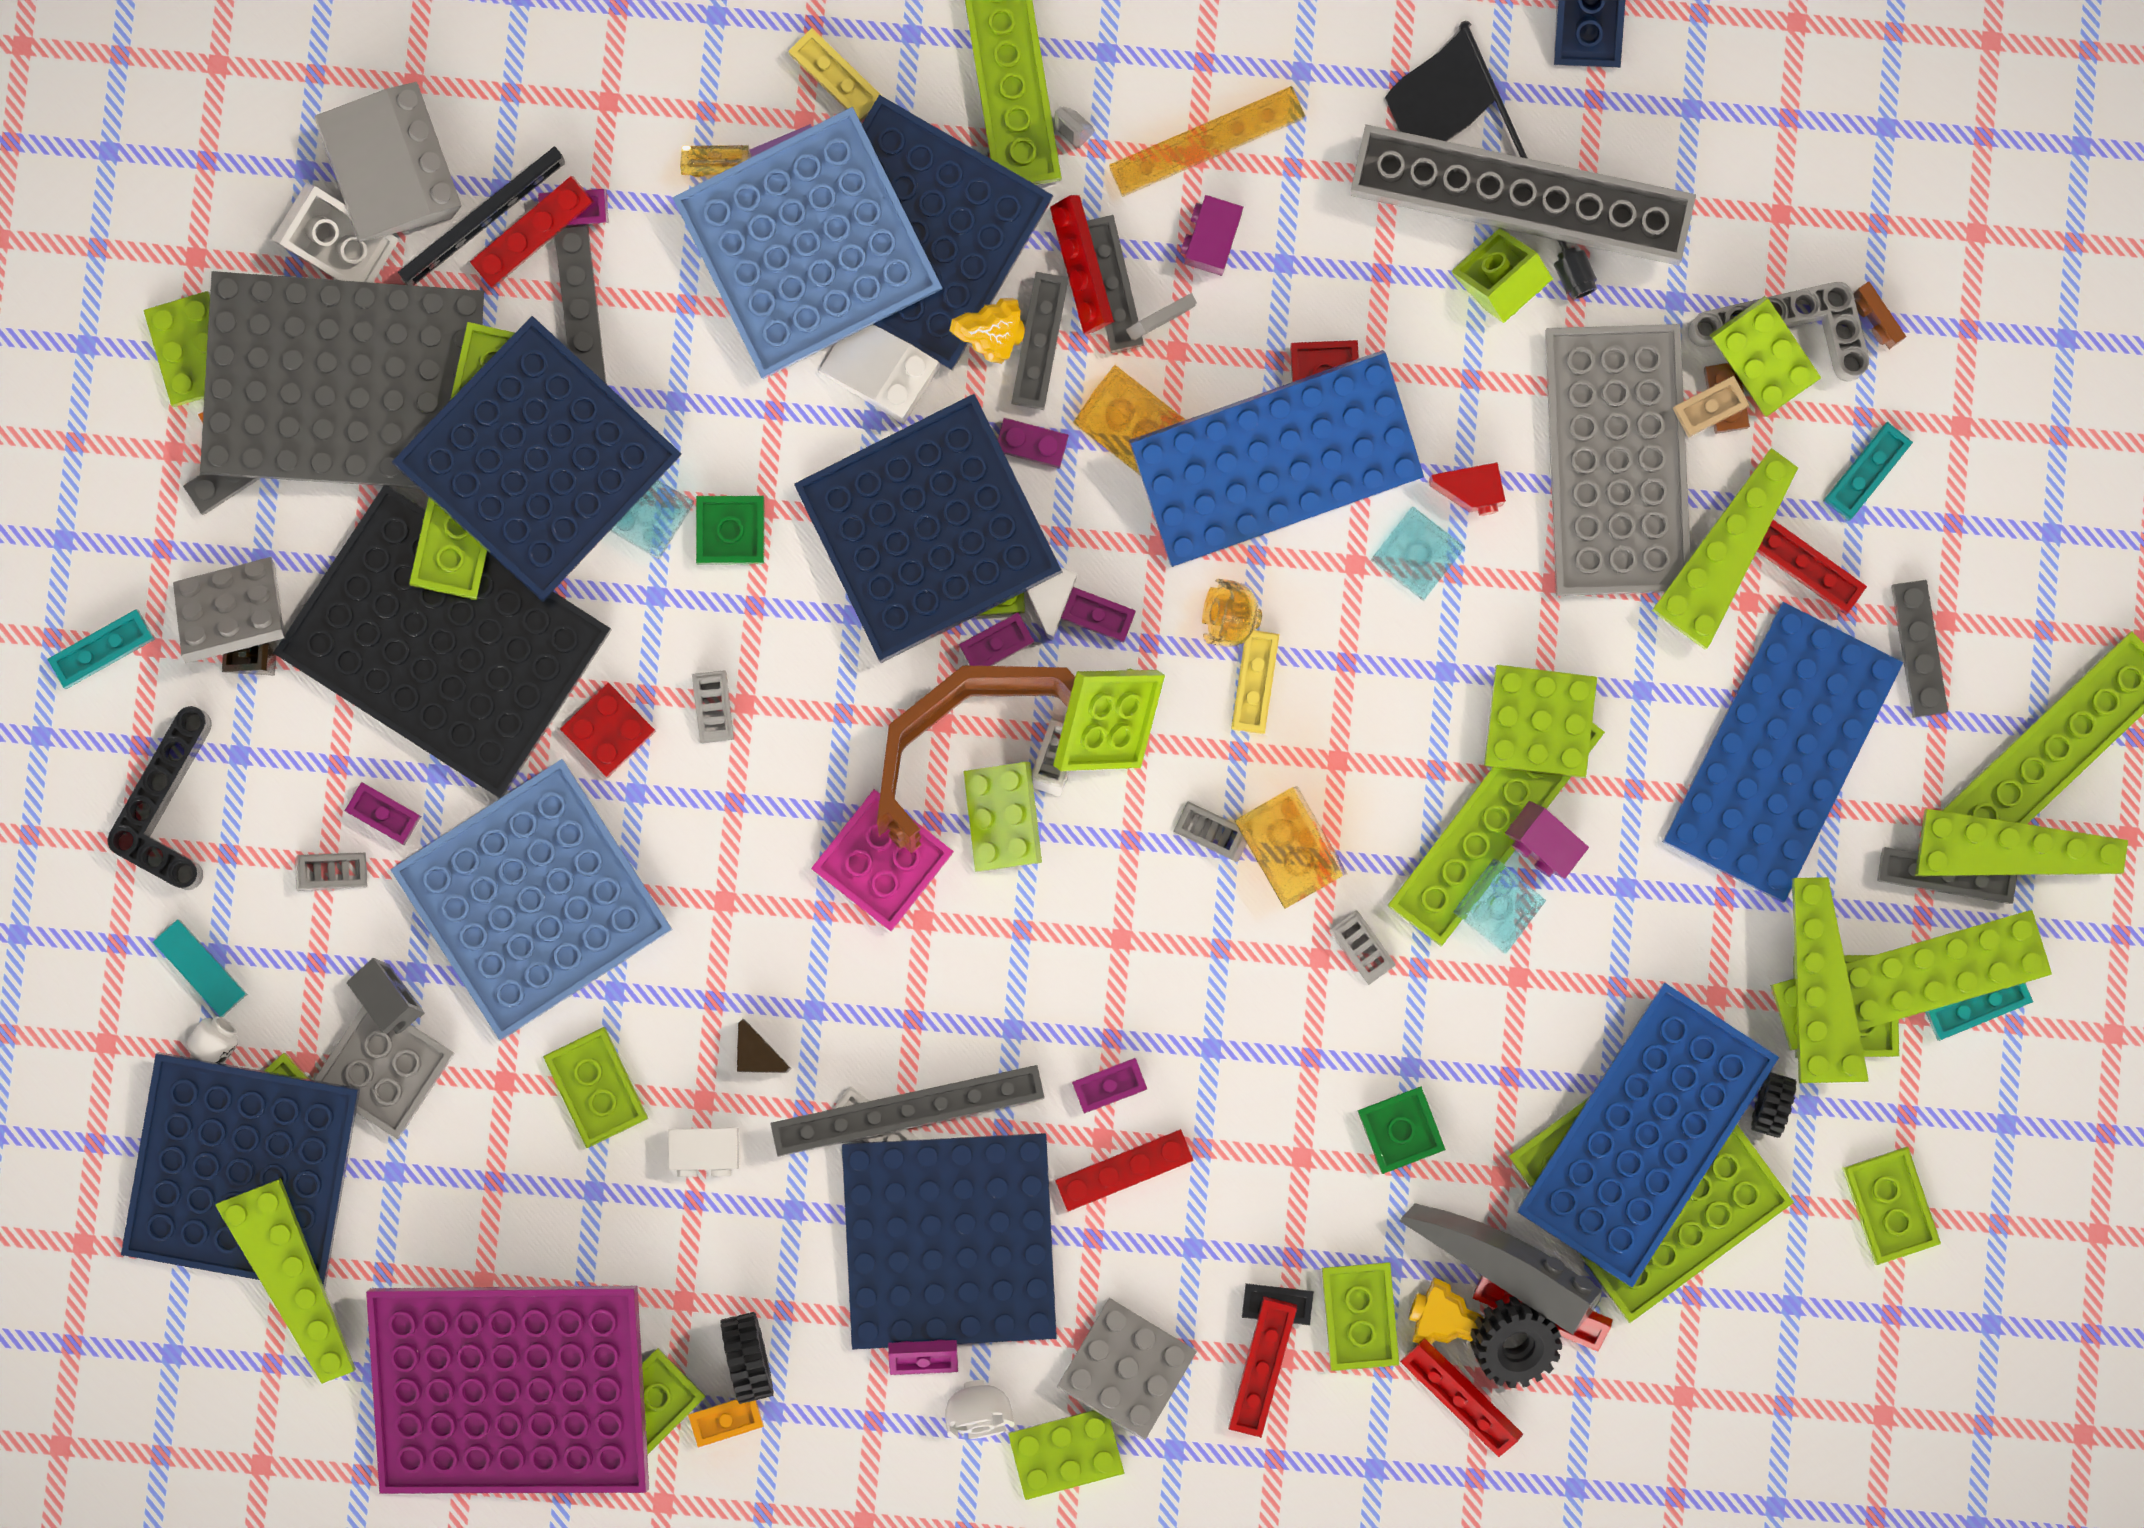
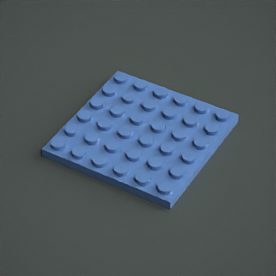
(807, 243)
(531, 899)

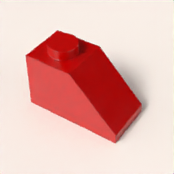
(1472, 488)

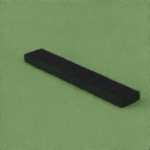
(482, 217)

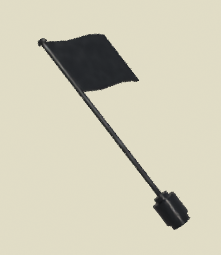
(1447, 98)

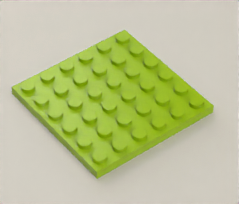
(1725, 1209)

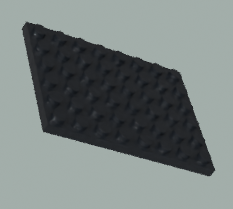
(438, 667)

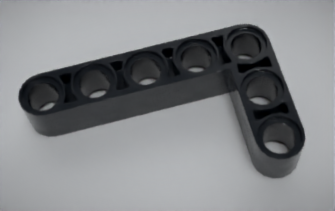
(158, 802)

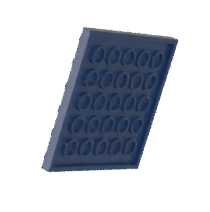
(966, 216)
(537, 458)
(927, 528)
(223, 1133)
(949, 1240)

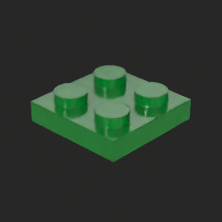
(730, 530)
(1401, 1130)

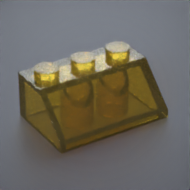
(1123, 411)
(1291, 847)

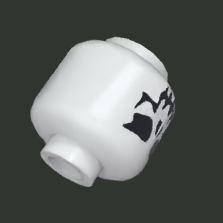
(213, 1040)

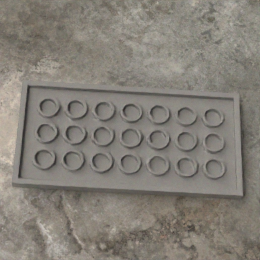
(1617, 458)

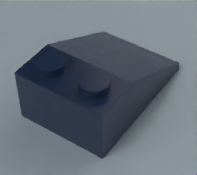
(1589, 32)

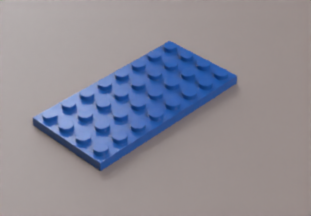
(1277, 458)
(1782, 752)
(1647, 1134)

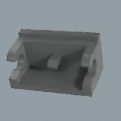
(385, 996)

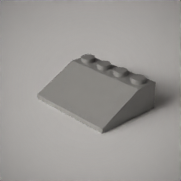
(388, 162)

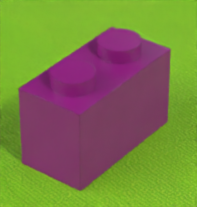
(1213, 234)
(1546, 840)

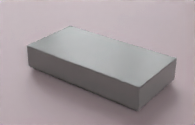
(1161, 317)

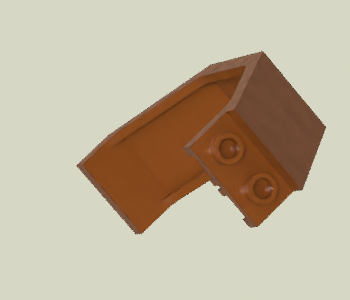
(962, 684)

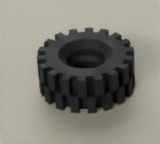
(746, 1357)
(1523, 1361)

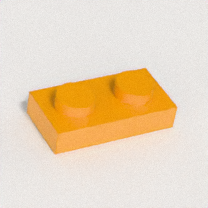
(725, 1421)

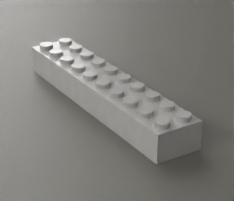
(1523, 195)

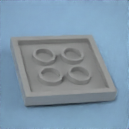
(228, 610)
(389, 1069)
(1126, 1369)

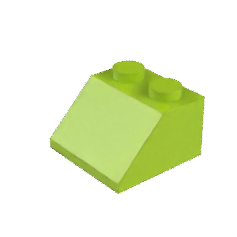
(1502, 274)

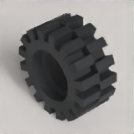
(1773, 1105)

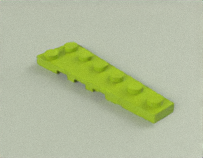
(1714, 572)
(1986, 847)
(1825, 1010)
(279, 1255)

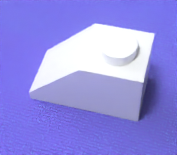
(1050, 600)

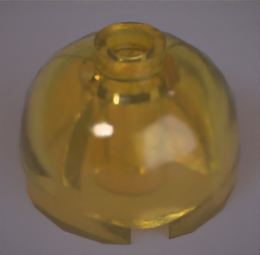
(1230, 613)

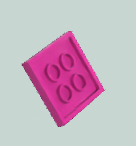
(876, 871)

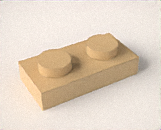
(1711, 406)

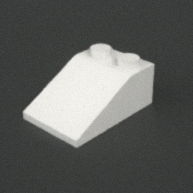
(324, 236)
(881, 370)

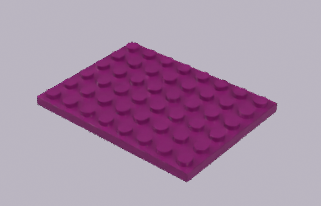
(508, 1389)

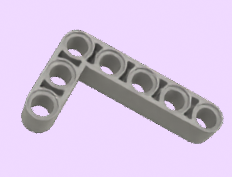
(1819, 311)

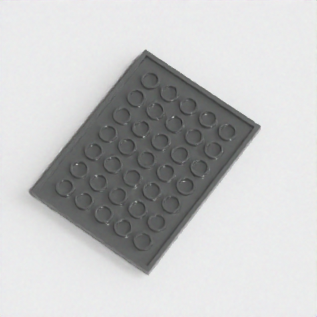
(326, 374)

